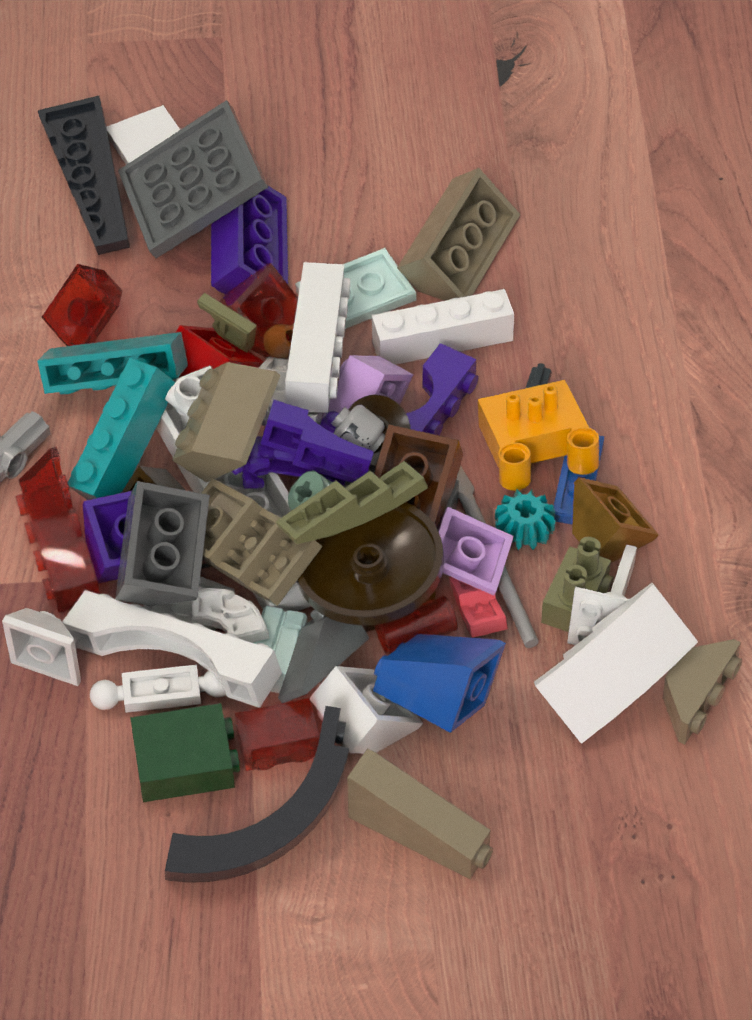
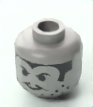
(359, 427)

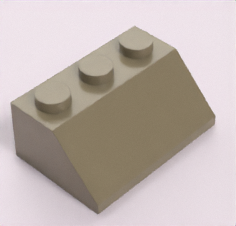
(225, 419)

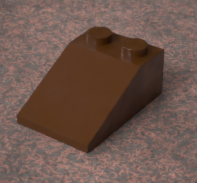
(432, 457)

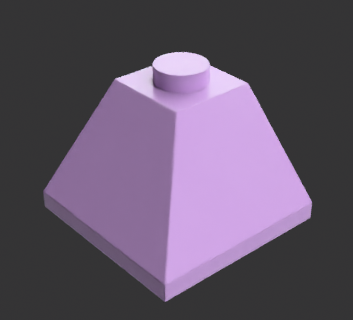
(473, 550)

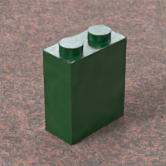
(184, 752)

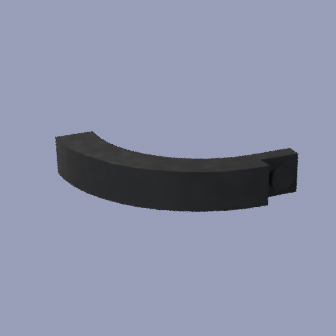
(246, 850)

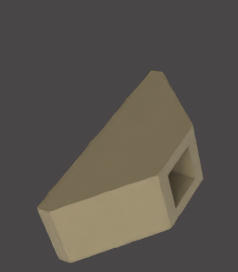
(698, 683)

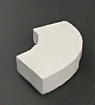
(230, 613)

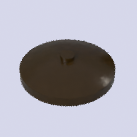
(376, 569)

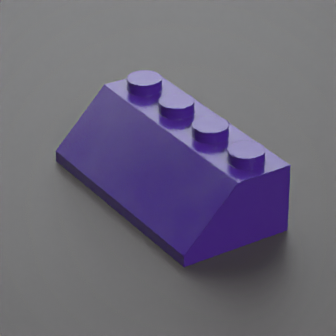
(249, 240)

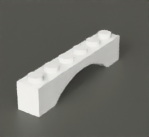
(111, 626)

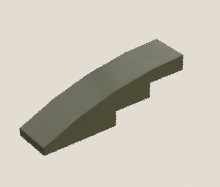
(343, 508)

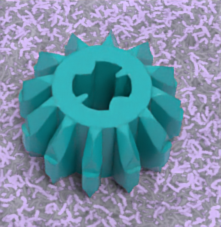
(526, 518)

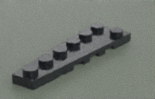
(85, 157)

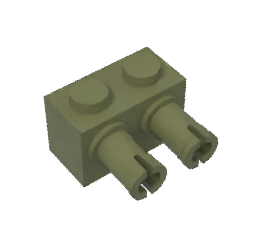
(582, 569)

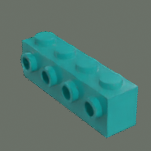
(101, 363)
(122, 431)

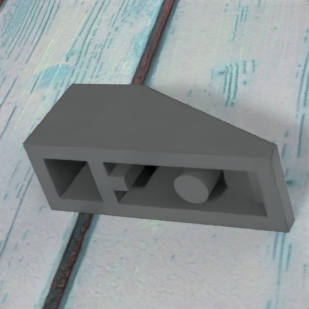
(318, 650)

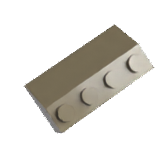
(459, 238)

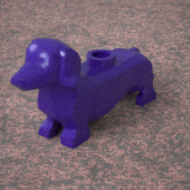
(267, 460)

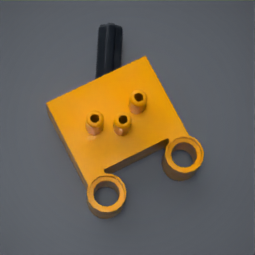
(536, 427)

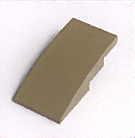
(250, 546)

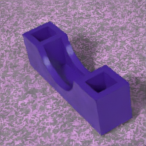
(446, 379)

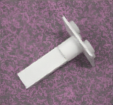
(592, 606)

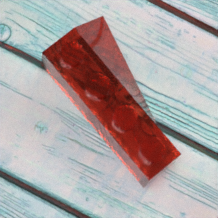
(56, 532)

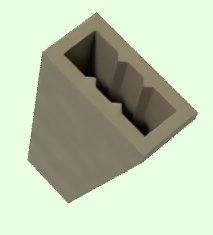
(415, 816)

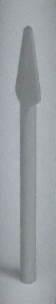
(505, 584)

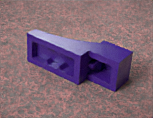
(314, 446)

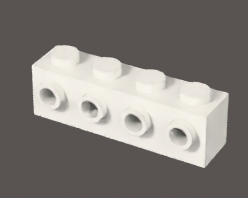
(457, 323)

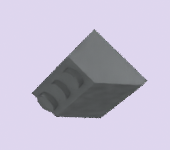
(162, 545)

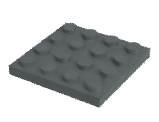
(192, 179)

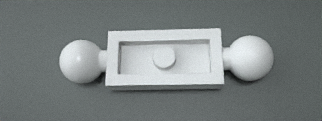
(156, 689)

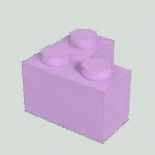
(369, 376)

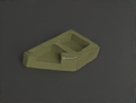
(229, 323)

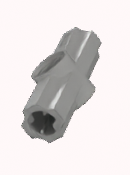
(20, 442)

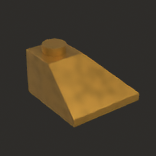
(609, 517)

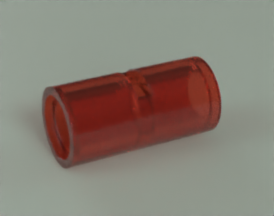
(431, 618)

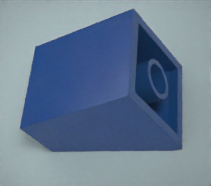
(440, 676)

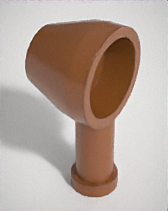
(276, 342)

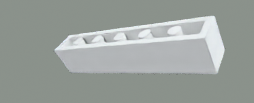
(317, 337)

